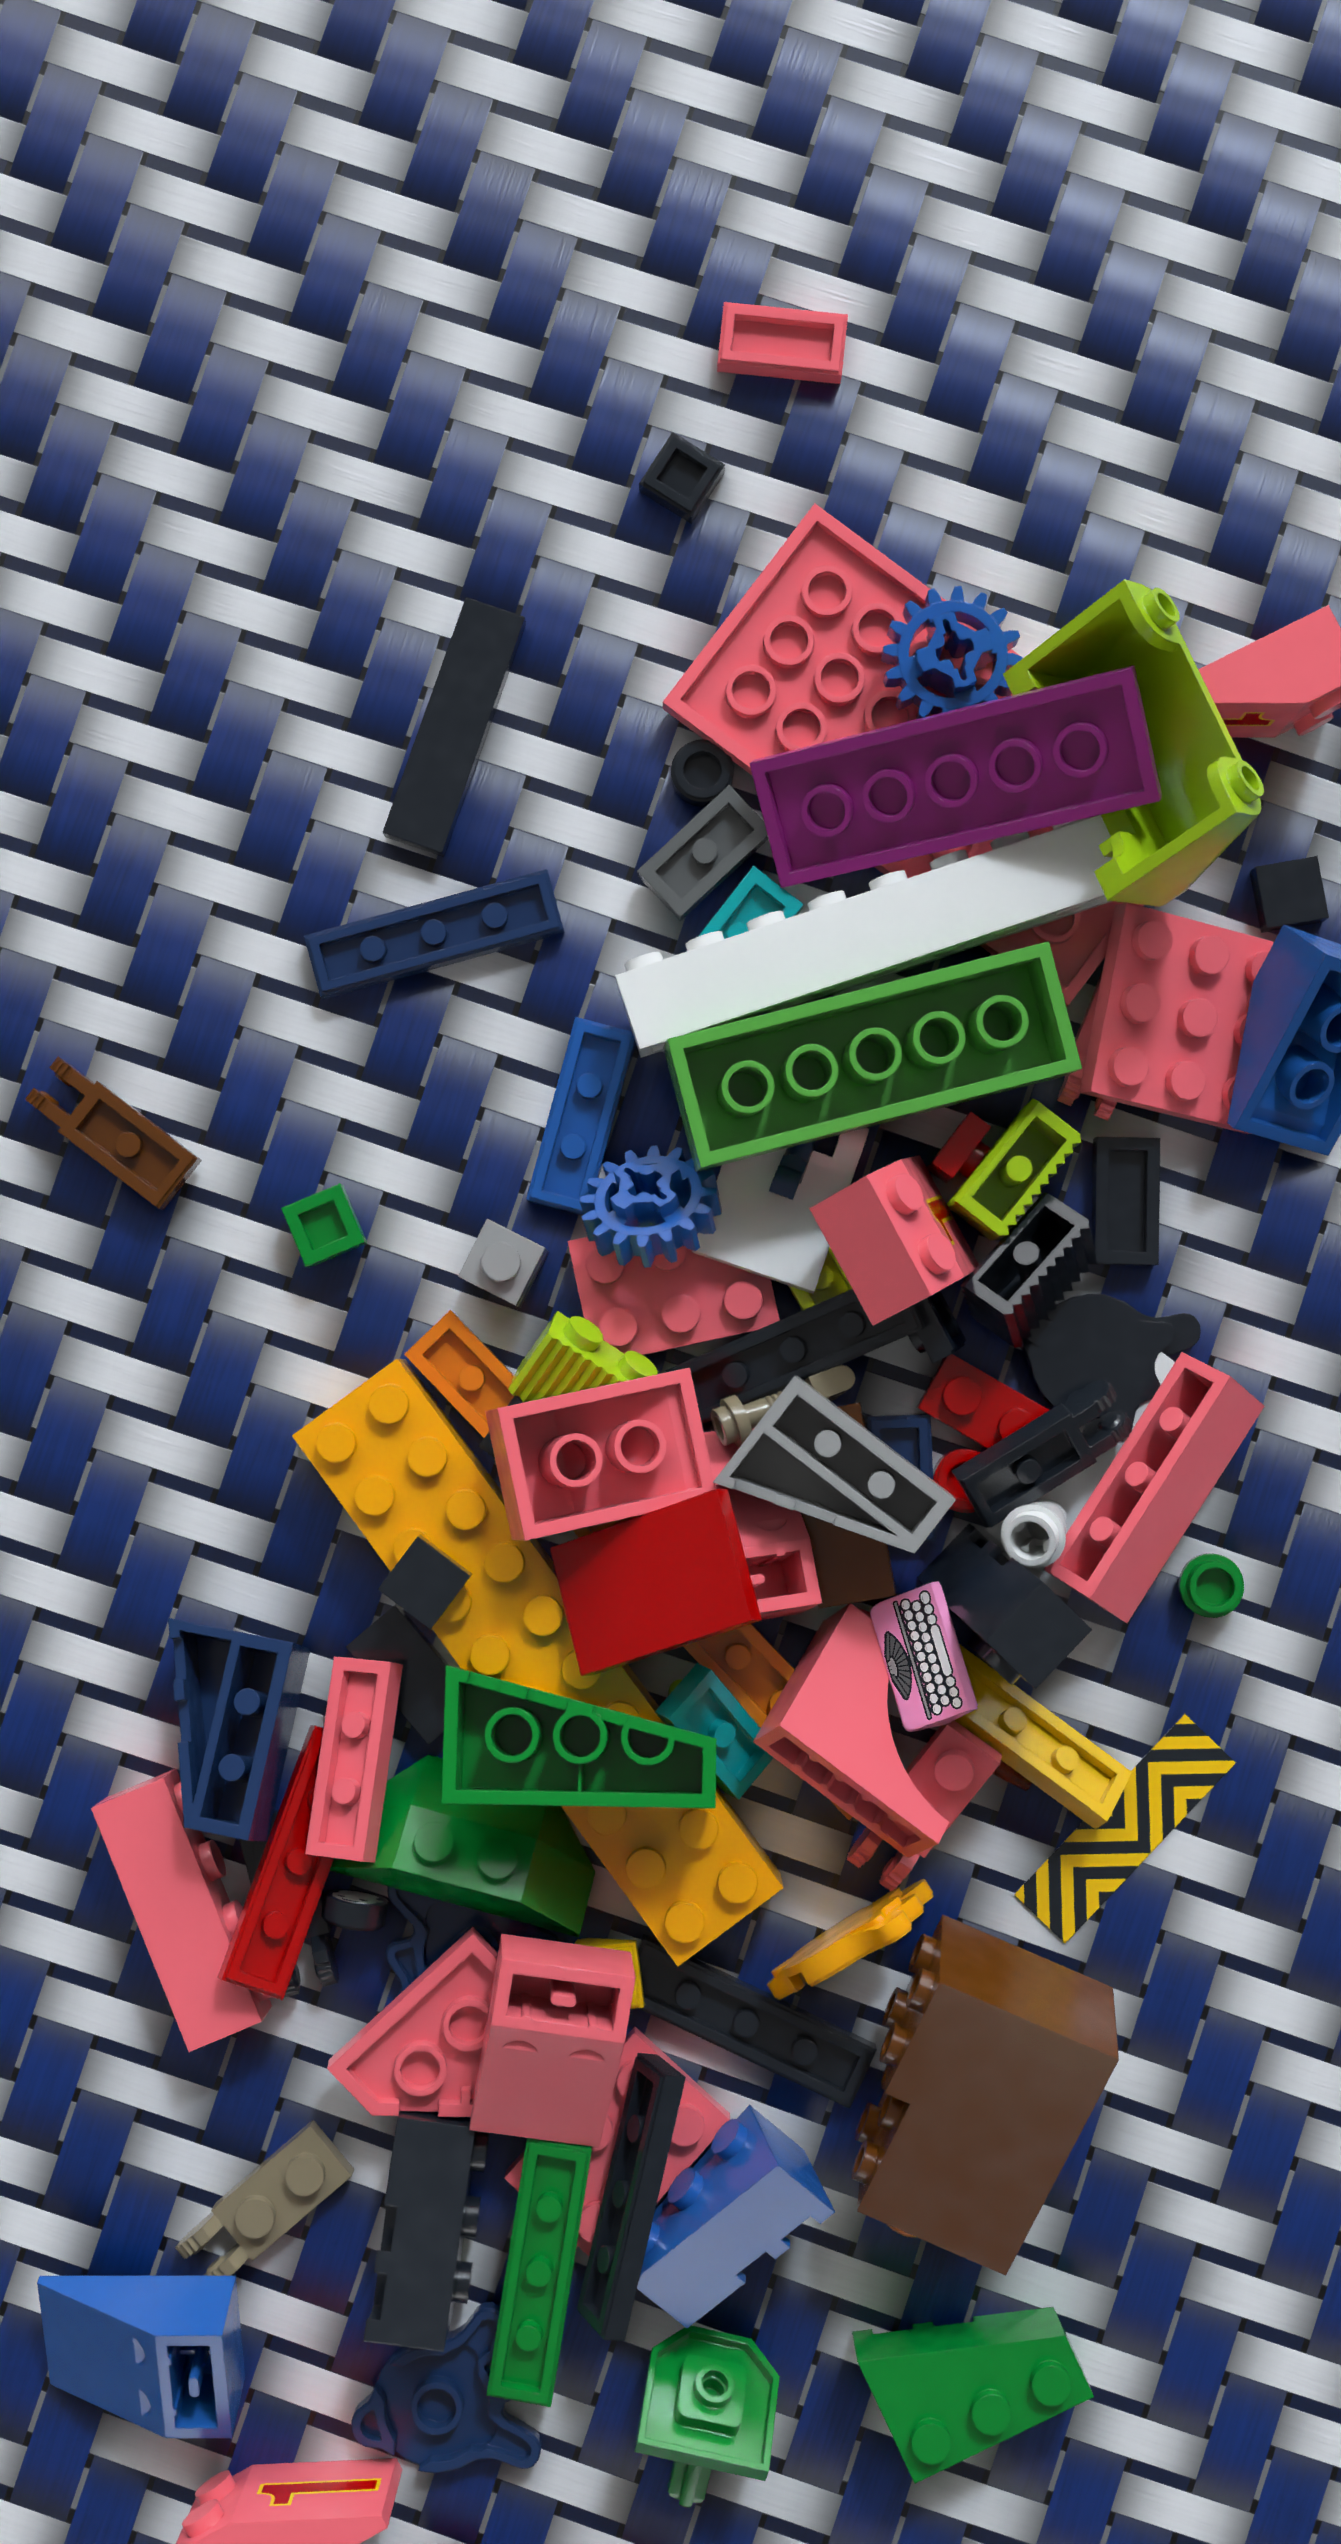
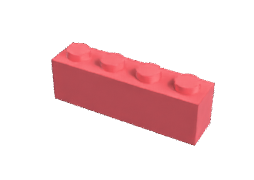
(1155, 1486)
(179, 1907)

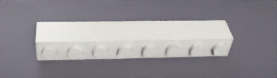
(865, 935)

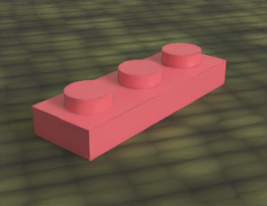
(354, 1759)

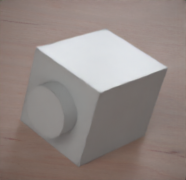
(503, 1263)

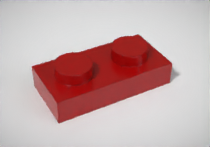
(976, 1403)

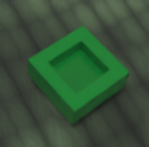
(324, 1225)

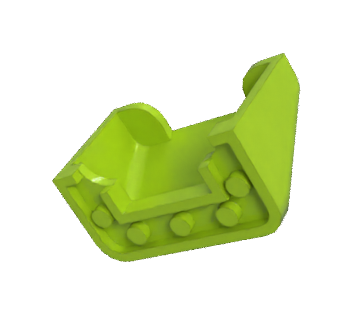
(1202, 778)

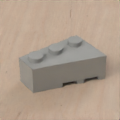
(836, 1470)

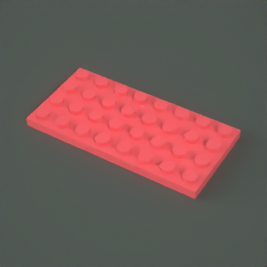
(807, 669)

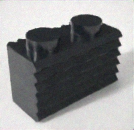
(1030, 1270)

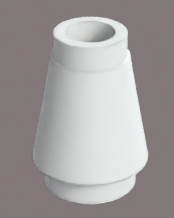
(1029, 1542)

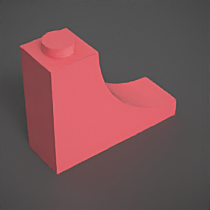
(839, 1738)

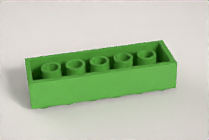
(872, 1056)

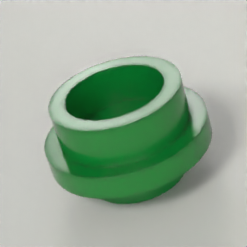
(1211, 1585)

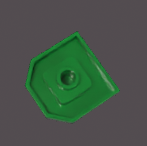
(708, 2409)

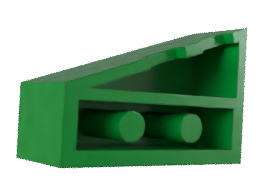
(969, 2383)

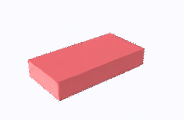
(782, 343)

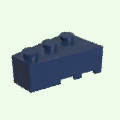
(235, 1725)

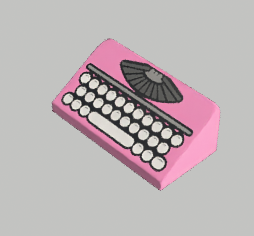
(923, 1658)

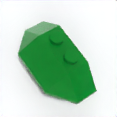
(478, 1856)

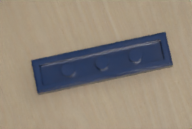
(434, 934)

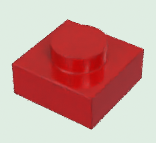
(962, 1150)

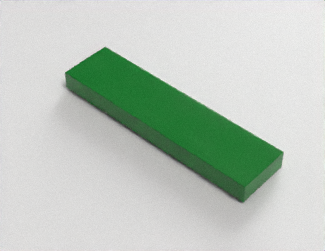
(539, 2271)

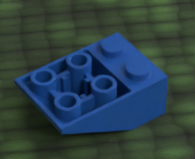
(148, 2348)

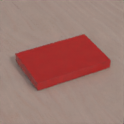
(655, 1583)

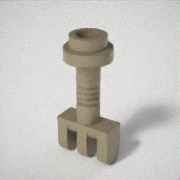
(735, 1421)

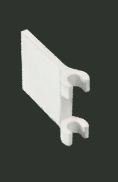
(772, 1232)

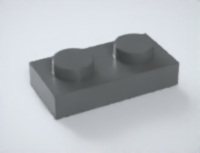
(704, 853)

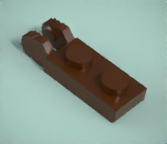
(119, 1137)

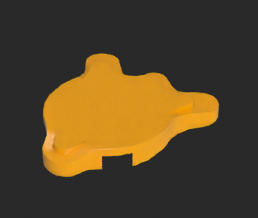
(851, 1939)

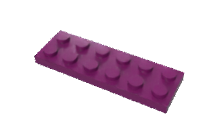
(958, 778)

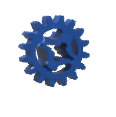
(943, 630)
(646, 1206)

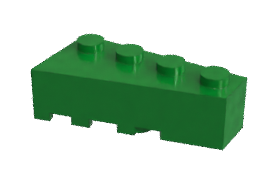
(552, 1750)

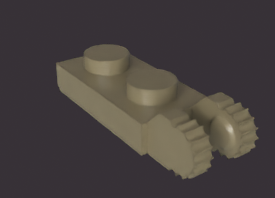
(271, 2199)

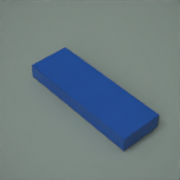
(581, 1114)

